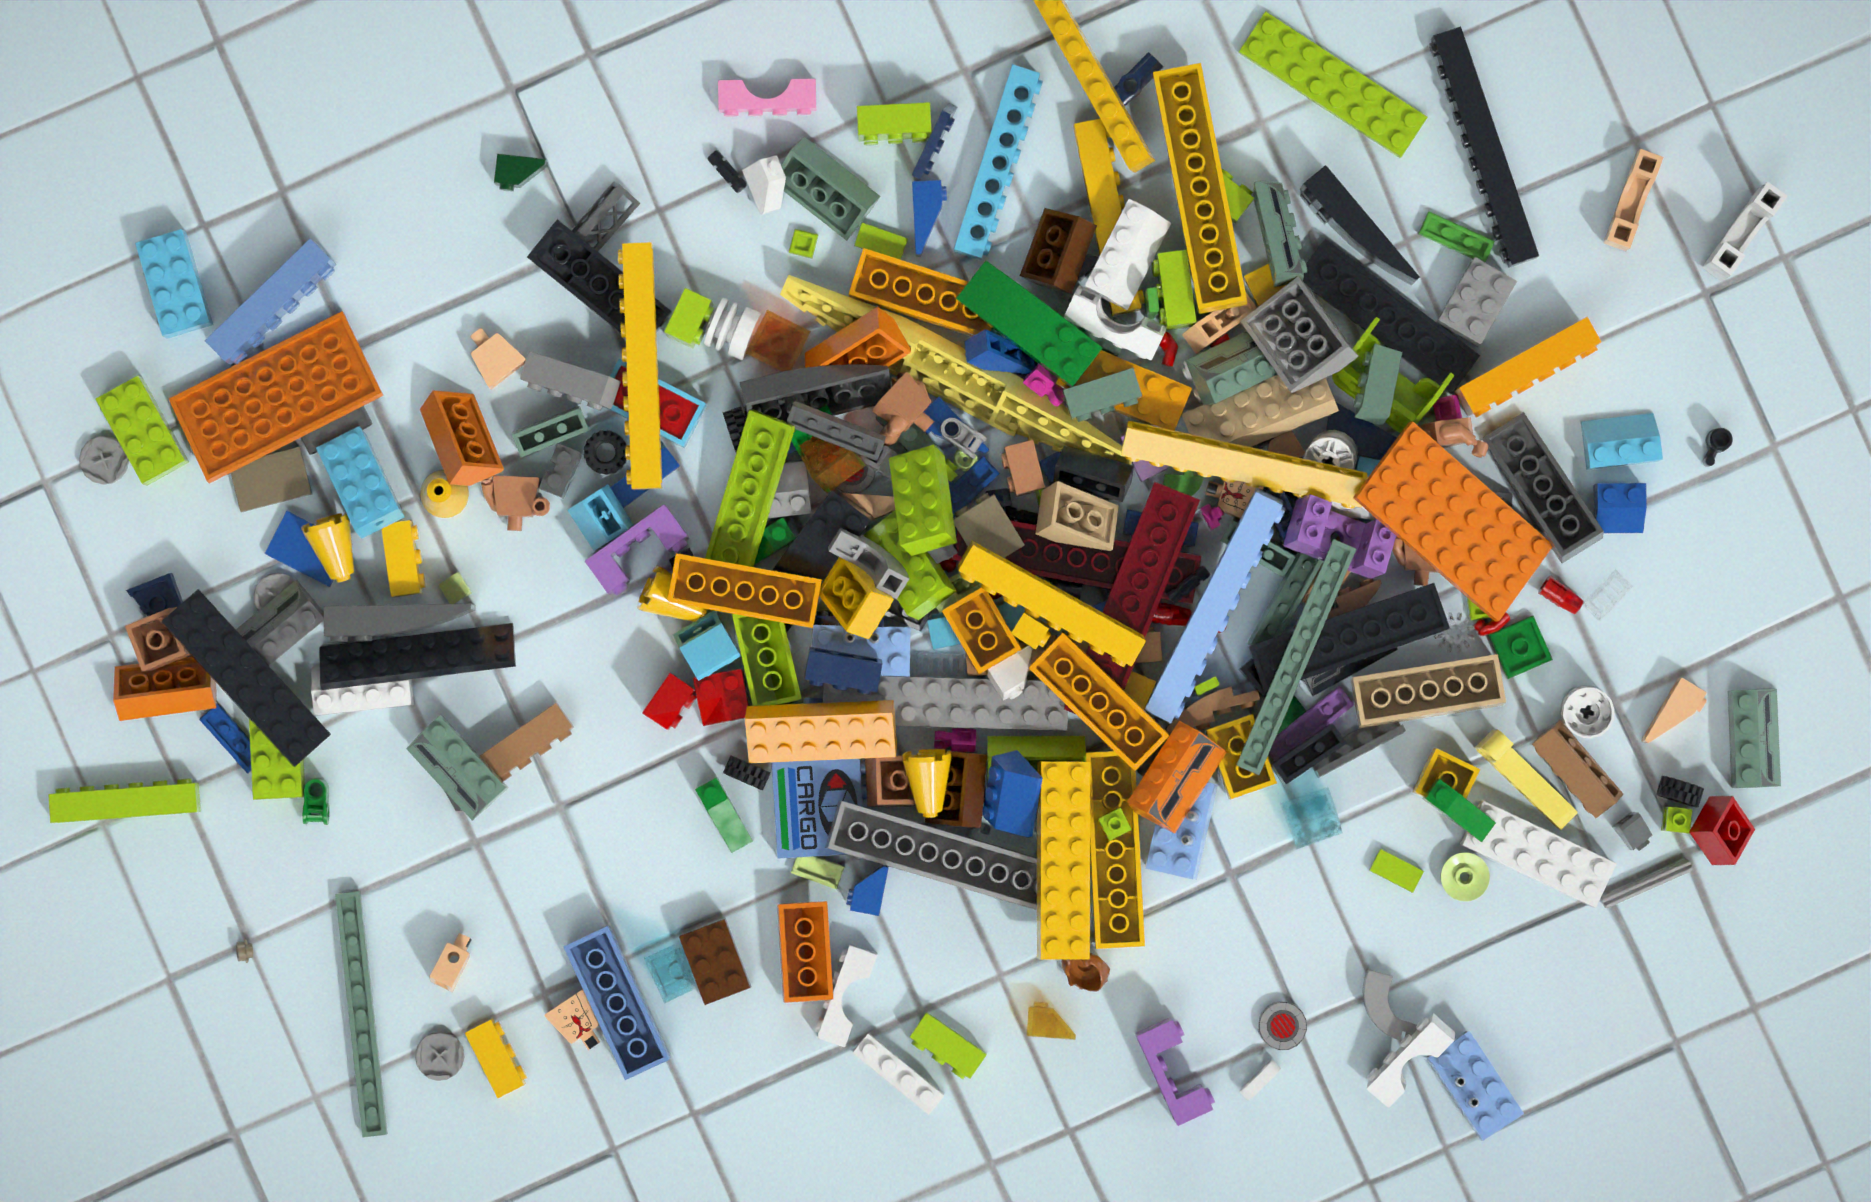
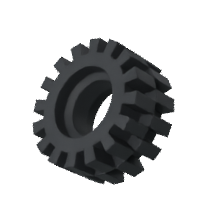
(735, 424)
(591, 447)
(746, 772)
(1680, 791)

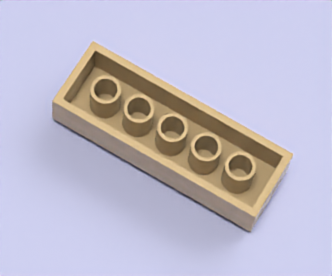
(1261, 412)
(1428, 691)

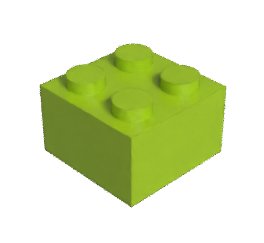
(689, 318)

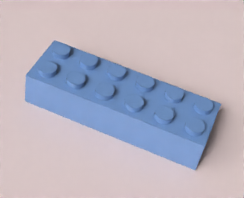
(271, 302)
(617, 1002)

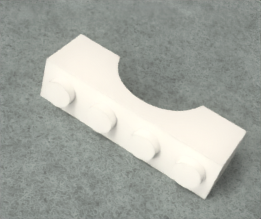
(1087, 312)
(856, 965)
(1429, 1039)
(898, 1073)

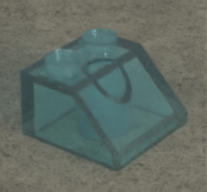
(669, 973)

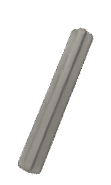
(1646, 883)

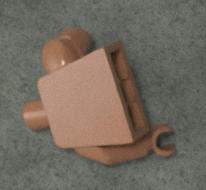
(903, 407)
(1455, 432)
(514, 498)
(1412, 562)

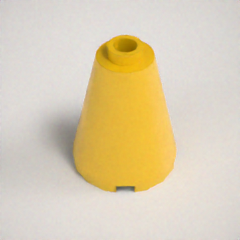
(447, 504)
(332, 545)
(655, 597)
(928, 778)

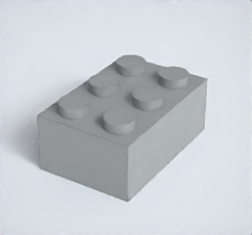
(1476, 302)

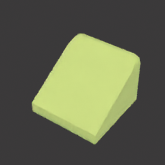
(455, 588)

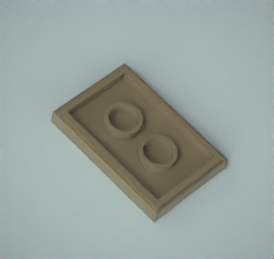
(271, 480)

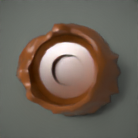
(1086, 973)

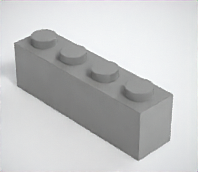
(569, 380)

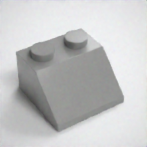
(792, 491)

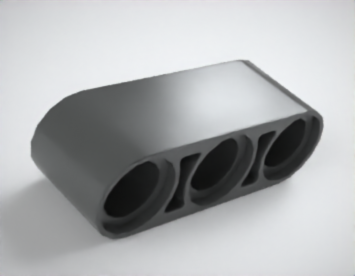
(336, 428)

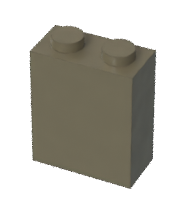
(988, 526)

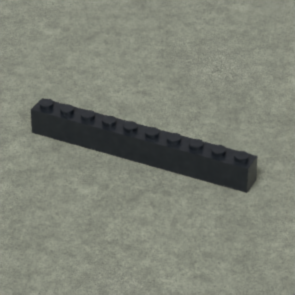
(1484, 147)

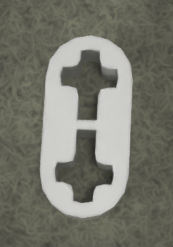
(1260, 1080)

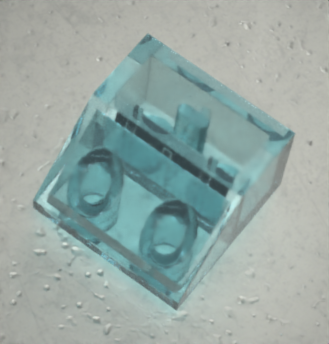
(1312, 817)

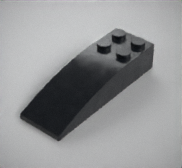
(1353, 224)
(585, 274)
(809, 551)

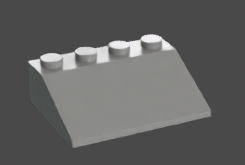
(1298, 336)

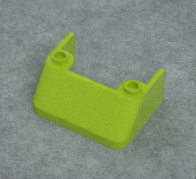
(1409, 400)

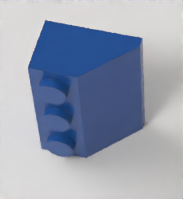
(1012, 794)
(868, 893)

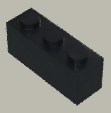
(1093, 473)
(1308, 753)

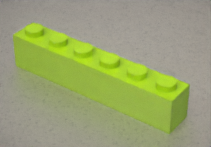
(124, 802)

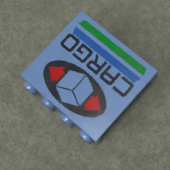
(807, 801)

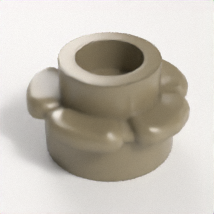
(244, 951)

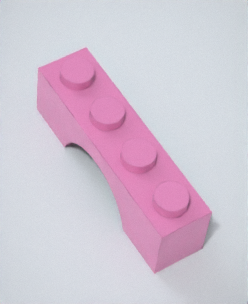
(735, 98)

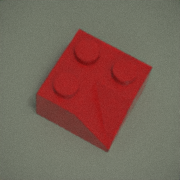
(721, 697)
(670, 702)
(1722, 830)

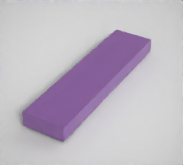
(1311, 721)

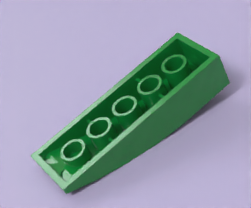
(1029, 324)

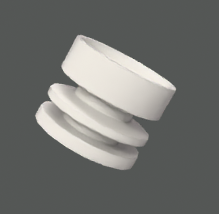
(732, 328)
(1333, 444)
(1594, 724)

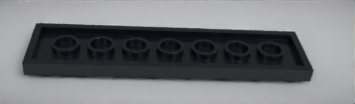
(1401, 324)
(1360, 633)
(417, 656)
(246, 678)

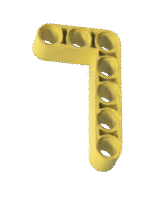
(1498, 752)

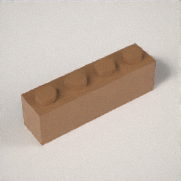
(527, 741)
(1577, 769)

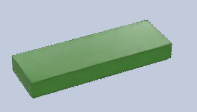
(1456, 237)
(1151, 303)

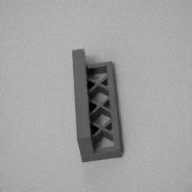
(600, 209)
(836, 430)
(1357, 744)

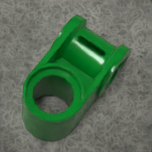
(316, 804)

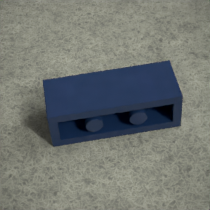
(843, 670)

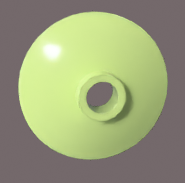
(1477, 880)

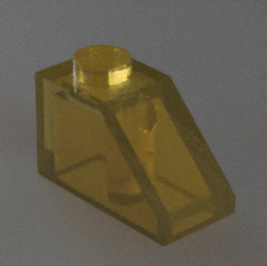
(1046, 1022)

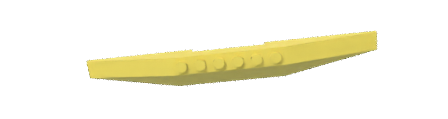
(942, 367)

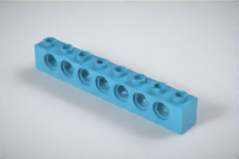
(1018, 78)

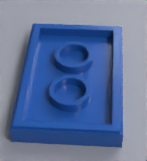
(294, 550)

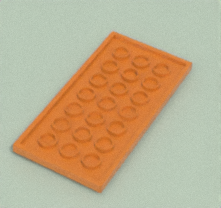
(275, 397)
(1453, 521)

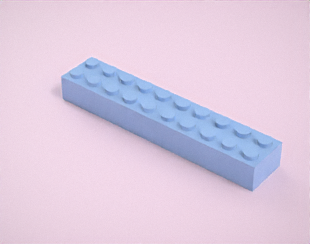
(1212, 608)

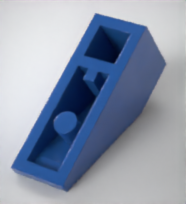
(926, 209)
(997, 353)
(939, 412)

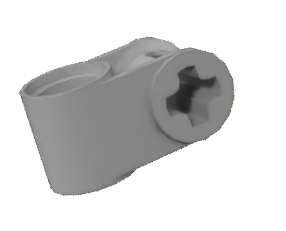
(963, 437)

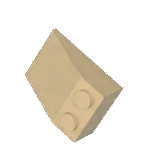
(1076, 517)

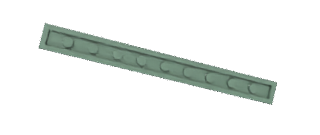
(1296, 657)
(361, 1014)

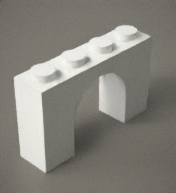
(1732, 246)

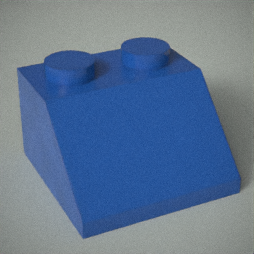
(1620, 507)

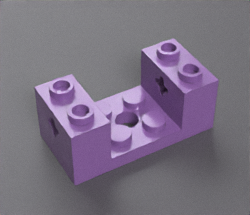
(1314, 523)
(606, 567)
(1189, 1103)

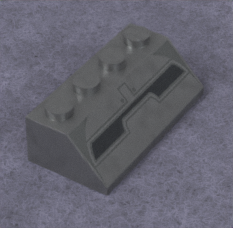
(282, 622)

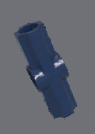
(1142, 74)

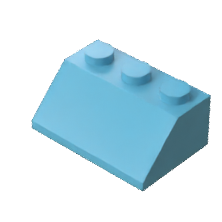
(1621, 441)

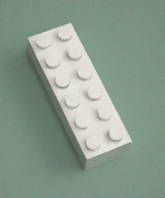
(1542, 856)

